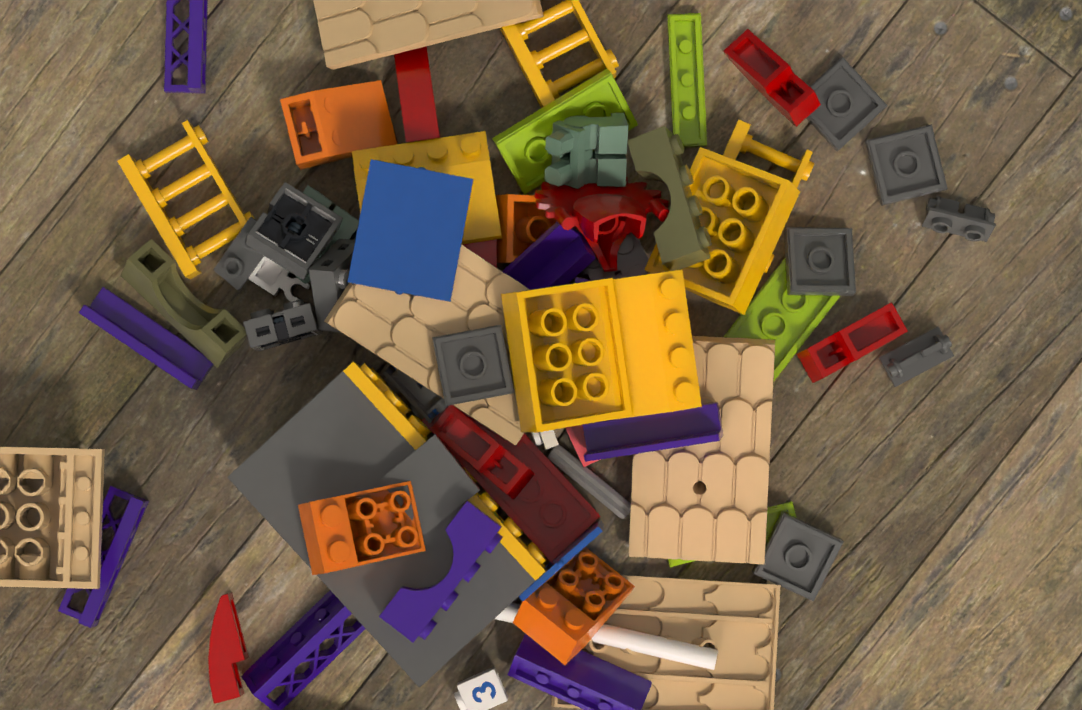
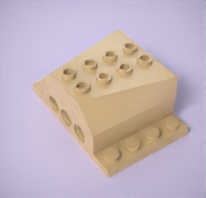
(51, 517)

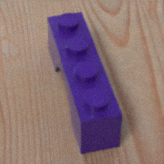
(414, 608)

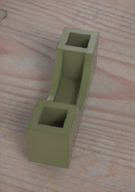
(680, 237)
(158, 282)

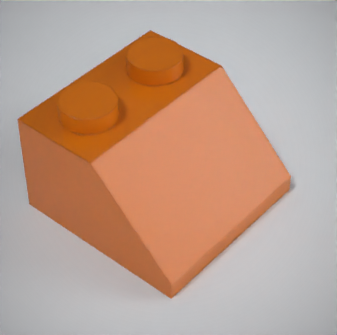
(519, 224)

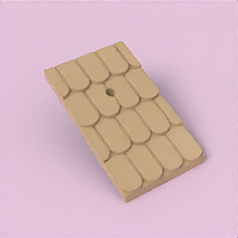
(380, 28)
(403, 328)
(727, 510)
(714, 614)

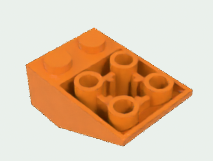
(336, 121)
(360, 528)
(572, 605)

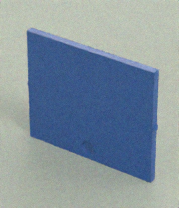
(410, 230)
(564, 557)

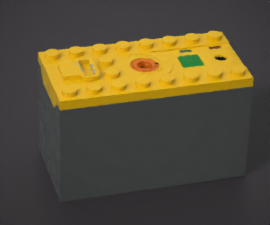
(344, 446)

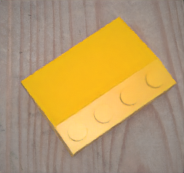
(454, 155)
(744, 219)
(657, 343)
(566, 355)

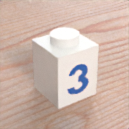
(481, 691)

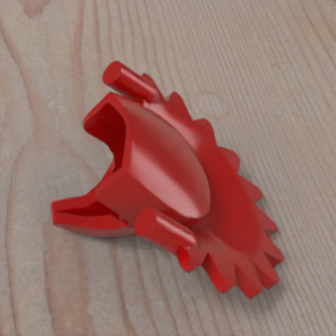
(602, 213)

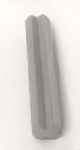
(590, 481)

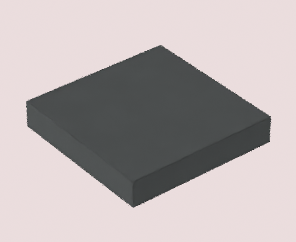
(845, 104)
(906, 165)
(819, 261)
(473, 365)
(437, 483)
(798, 556)

